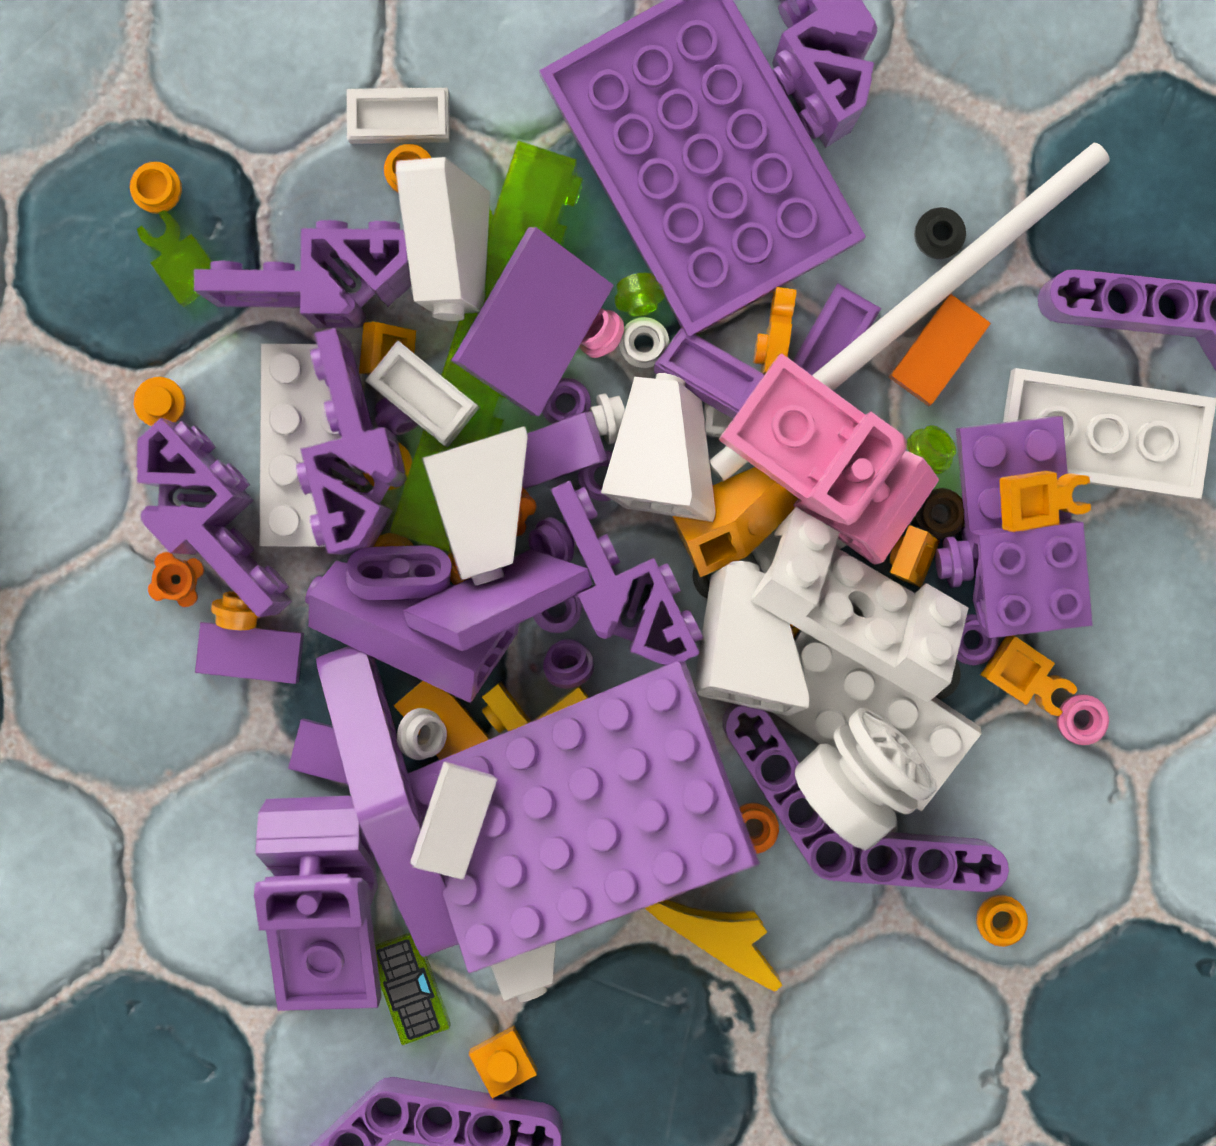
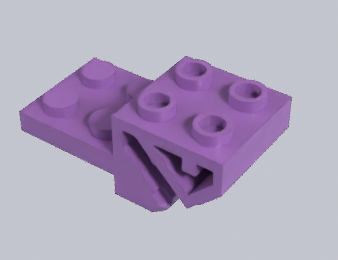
(825, 64)
(371, 254)
(180, 458)
(345, 515)
(1026, 576)
(662, 630)
(317, 903)

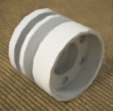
(864, 779)

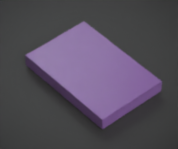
(533, 322)
(475, 613)

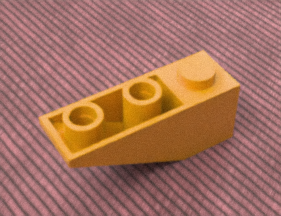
(745, 515)

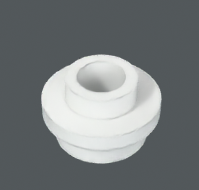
(648, 327)
(608, 416)
(431, 736)

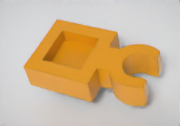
(778, 334)
(1037, 497)
(1024, 672)

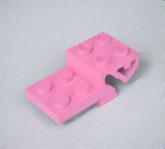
(831, 457)

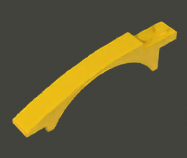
(720, 934)

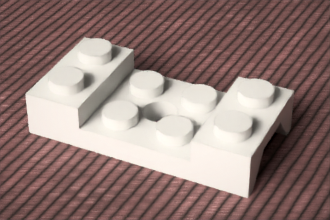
(902, 634)

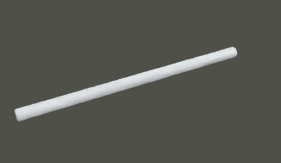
(944, 281)

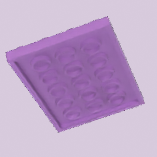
(702, 157)
(592, 818)

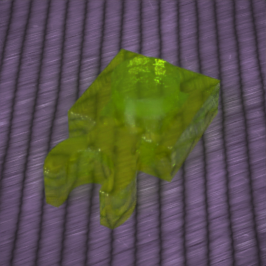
(177, 259)

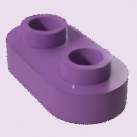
(398, 572)

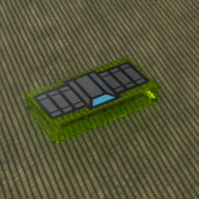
(410, 990)

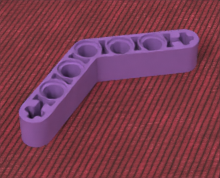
(1142, 309)
(383, 792)
(852, 863)
(464, 1106)

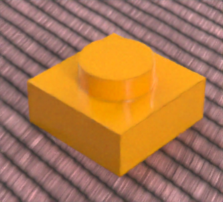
(377, 342)
(913, 555)
(503, 1062)

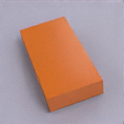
(939, 350)

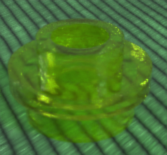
(638, 294)
(934, 446)

